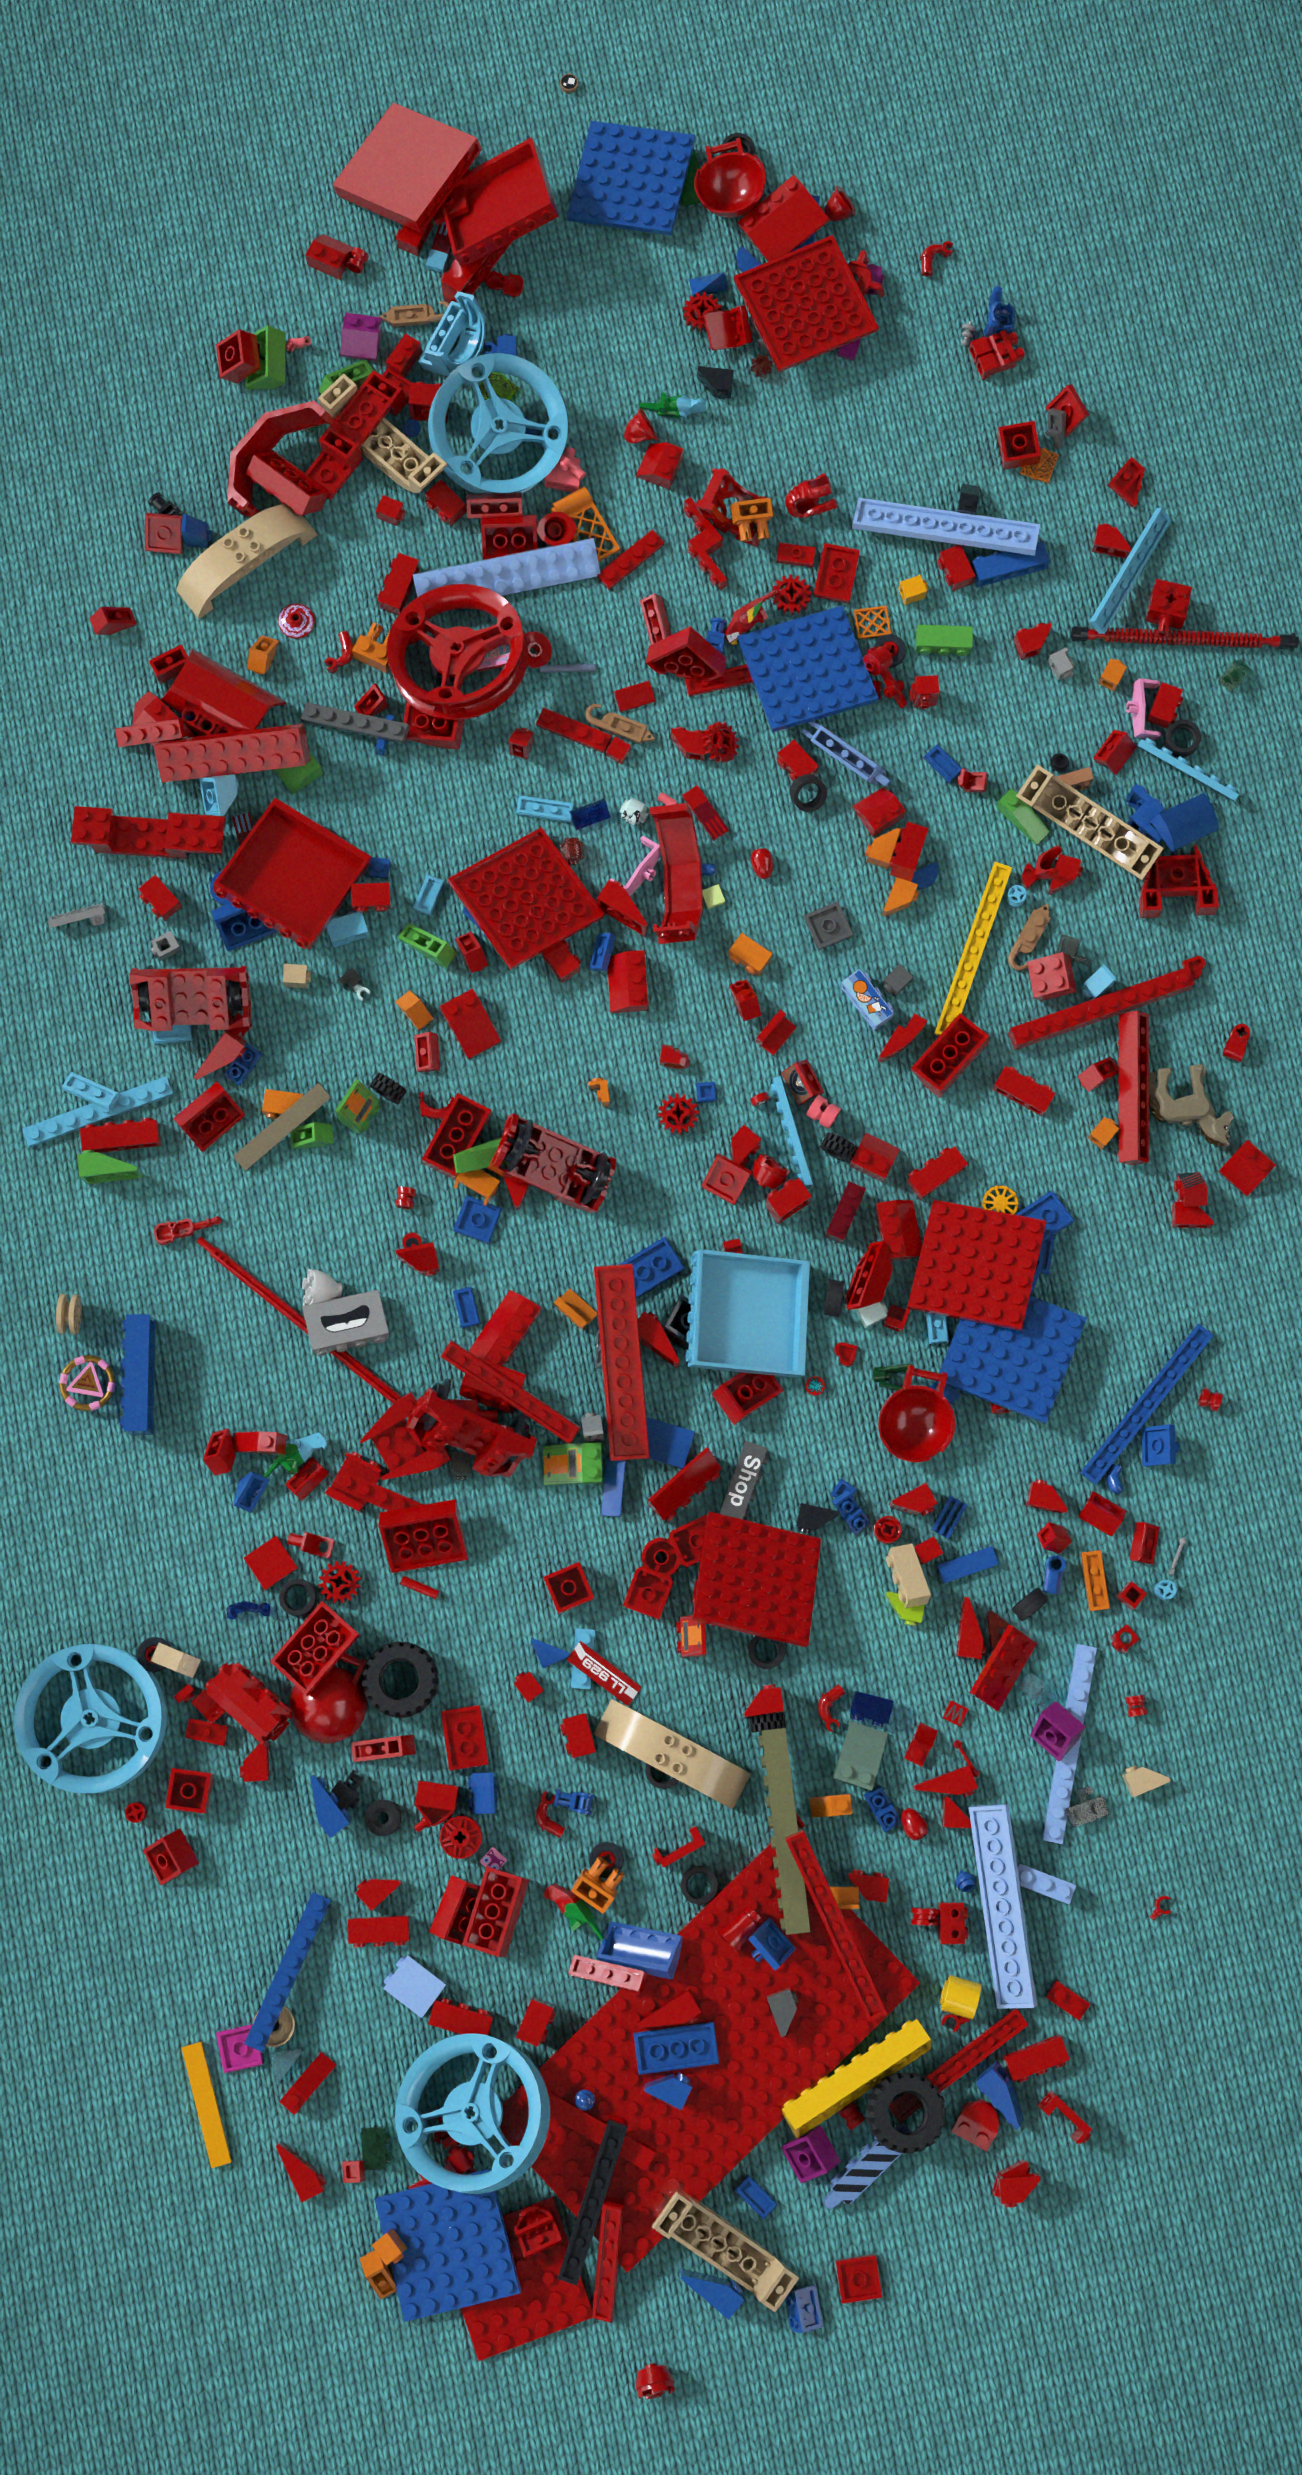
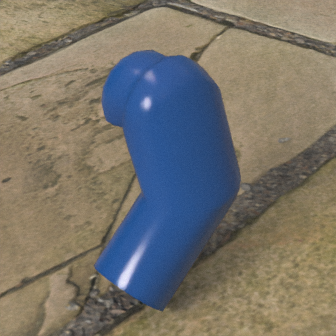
(708, 869)
(1113, 1480)

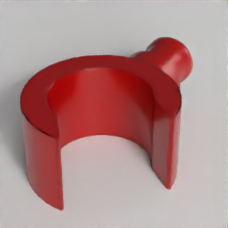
(1157, 1912)
(959, 2021)

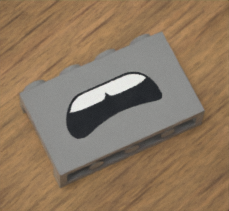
(345, 1323)

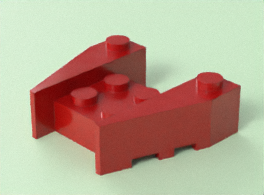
(1178, 877)
(397, 1446)

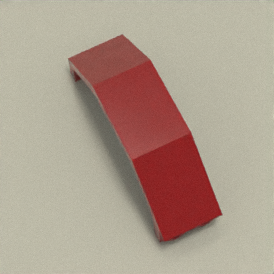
(263, 438)
(681, 873)

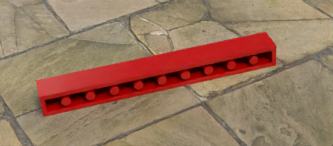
(1100, 1008)

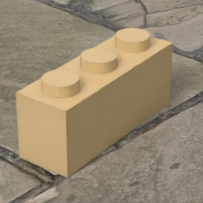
(908, 1576)

